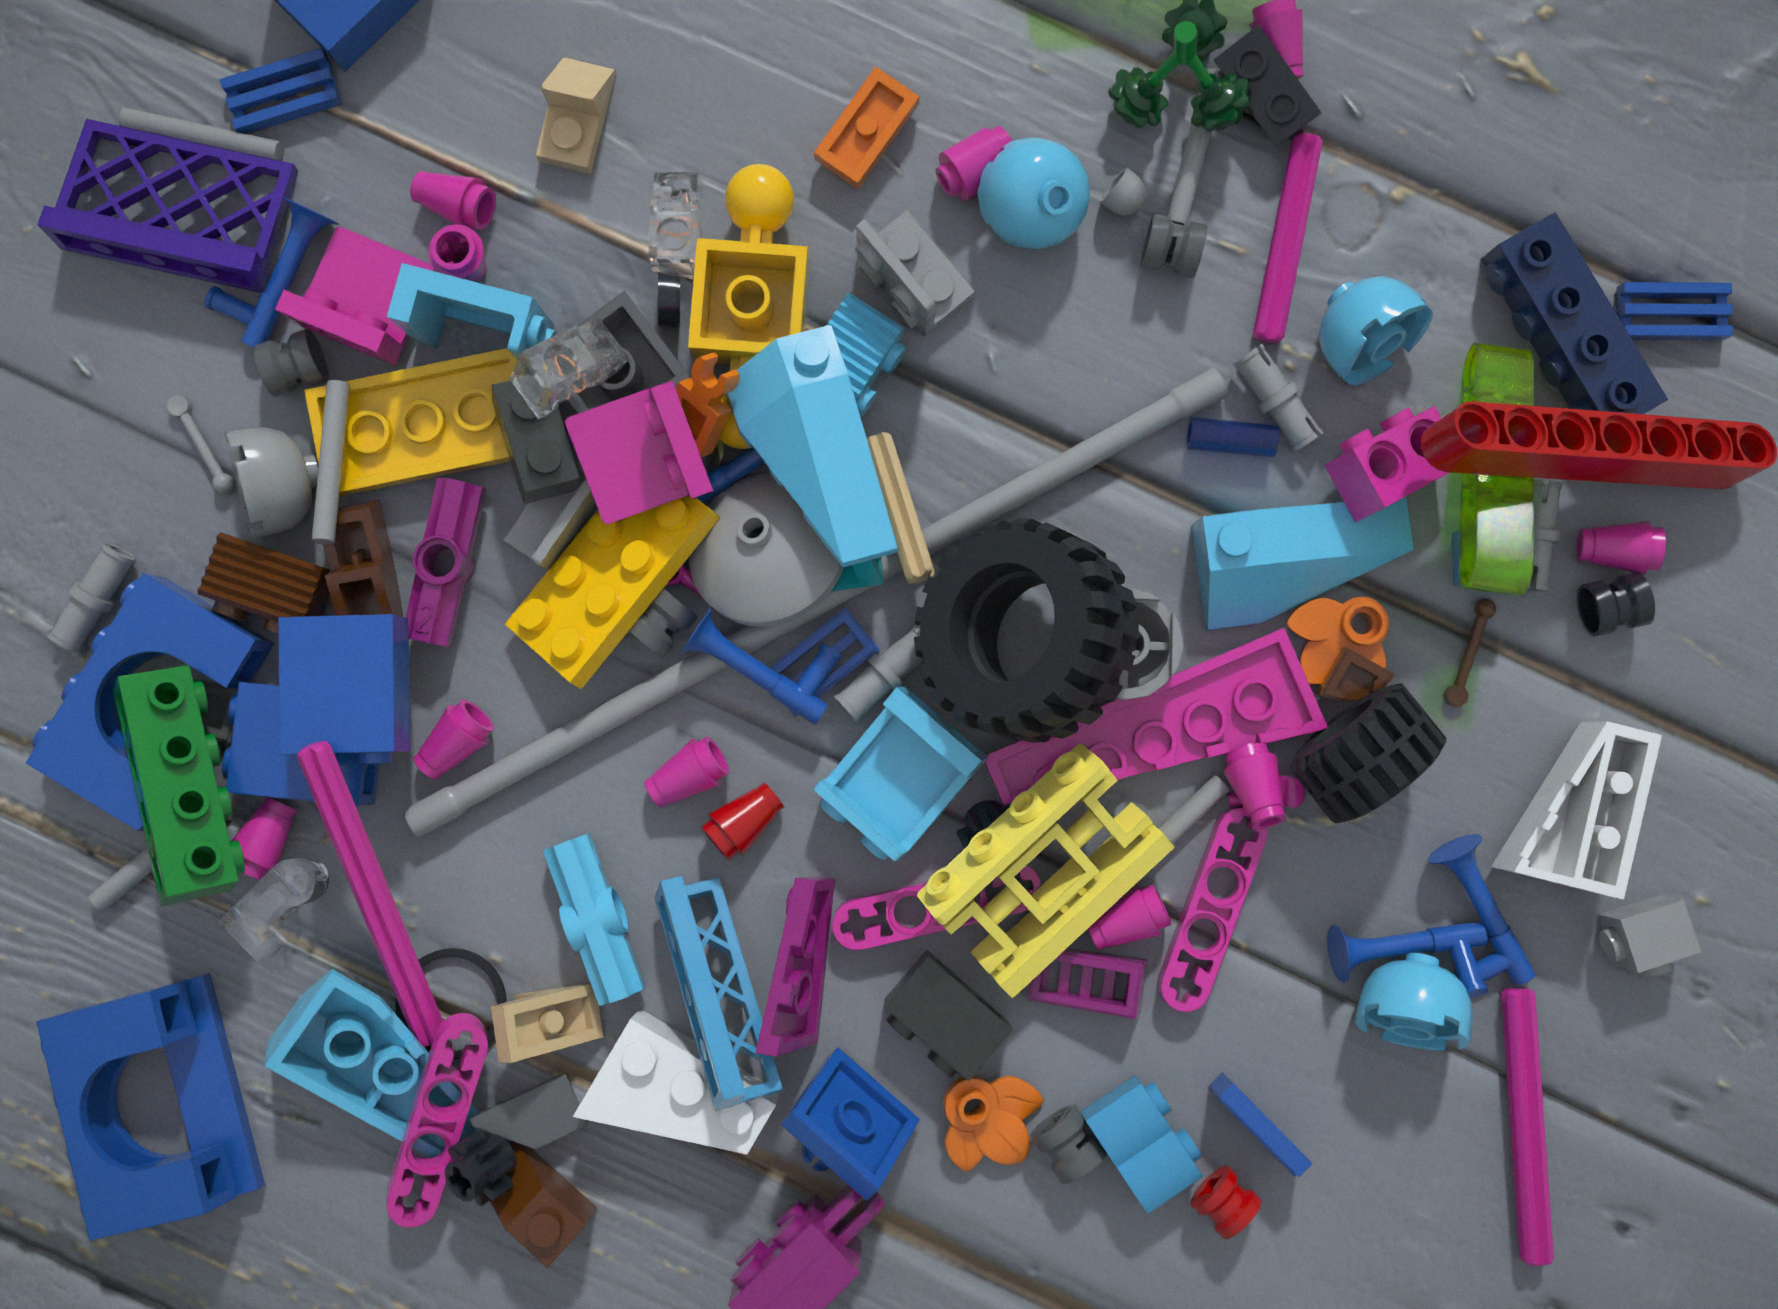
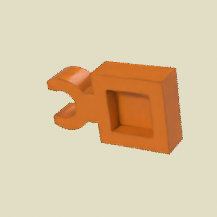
(702, 401)

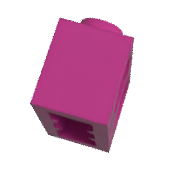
(1393, 457)

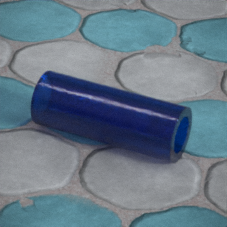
(1232, 437)

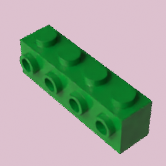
(177, 785)

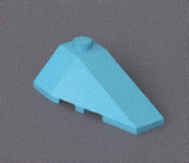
(807, 428)
(1283, 556)
(358, 1057)

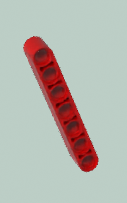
(1597, 446)

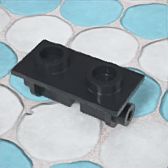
(1274, 92)

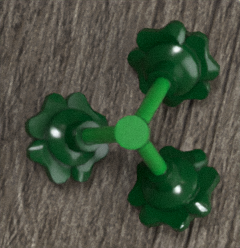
(1193, 35)

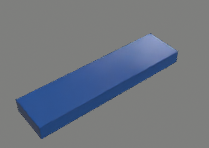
(210, 1088)

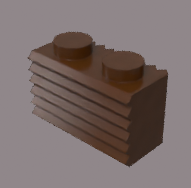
(262, 582)

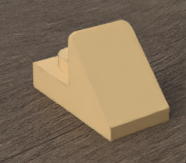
(575, 114)
(545, 1022)

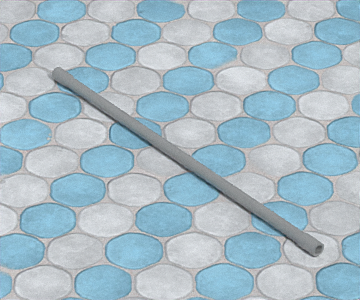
(456, 799)

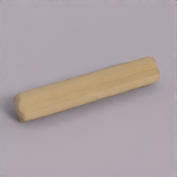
(901, 511)

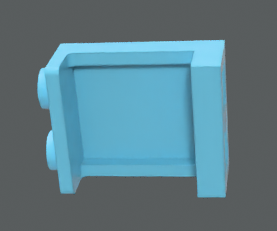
(428, 297)
(900, 775)

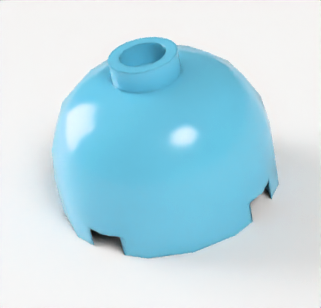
(1034, 193)
(1369, 324)
(1416, 1004)

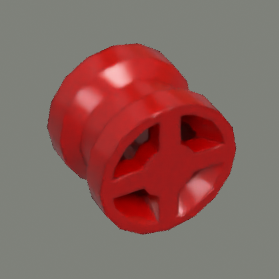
(1225, 1202)

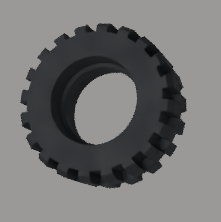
(965, 617)

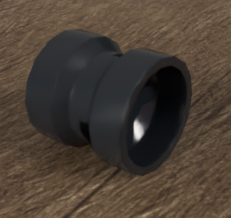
(1624, 602)

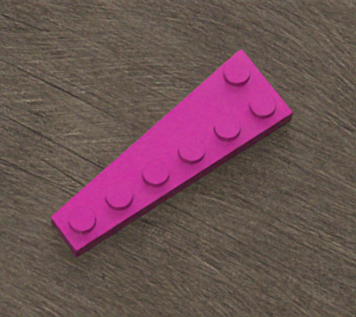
(1199, 713)

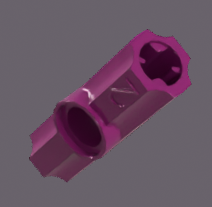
(452, 526)

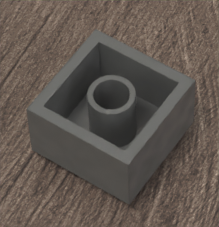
(648, 356)

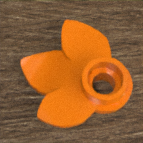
(1329, 629)
(994, 1126)

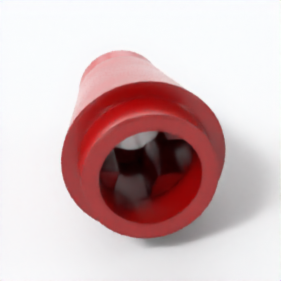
(742, 821)

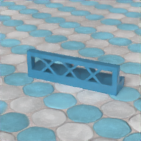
(703, 993)

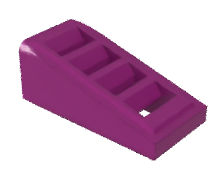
(1084, 1000)

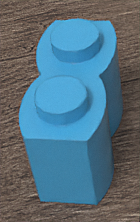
(1142, 1143)

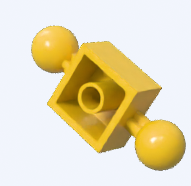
(749, 287)

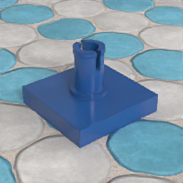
(850, 1124)

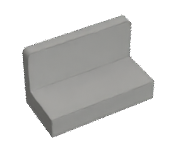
(552, 523)

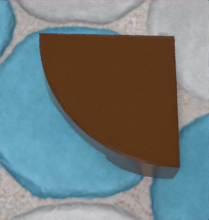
(1353, 677)

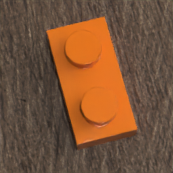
(866, 127)

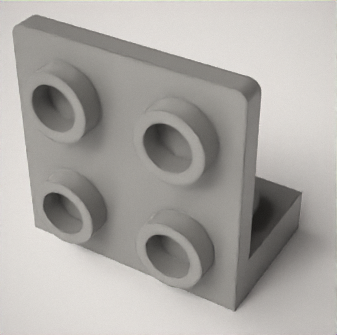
(912, 271)

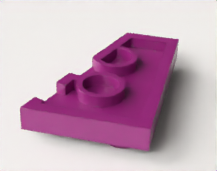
(799, 972)

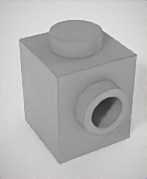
(1648, 935)

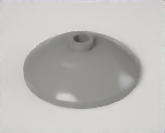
(765, 576)

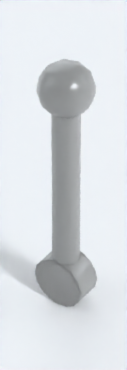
(181, 408)

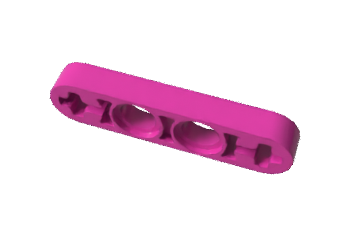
(1220, 911)
(927, 926)
(437, 1120)

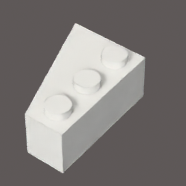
(1587, 812)
(660, 1088)

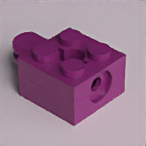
(807, 1257)

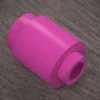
(964, 161)

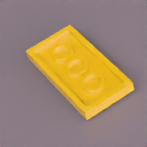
(419, 422)
(607, 584)

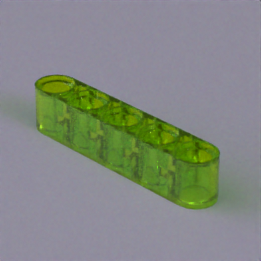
(1497, 510)

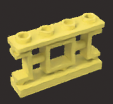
(1071, 896)

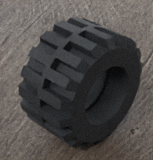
(1368, 753)

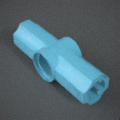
(594, 919)

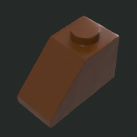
(541, 1207)

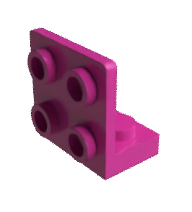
(353, 296)
(638, 452)

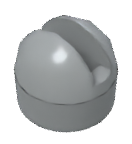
(1125, 194)

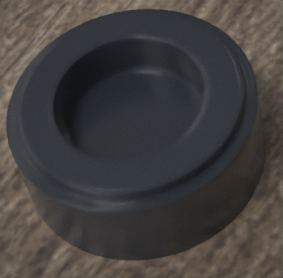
(668, 299)

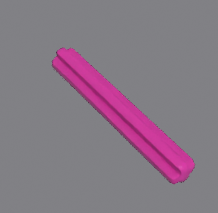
(1287, 238)

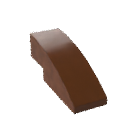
(362, 563)

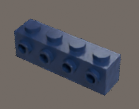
(1570, 321)

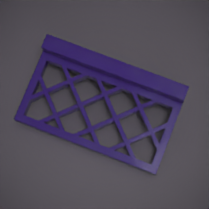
(149, 242)

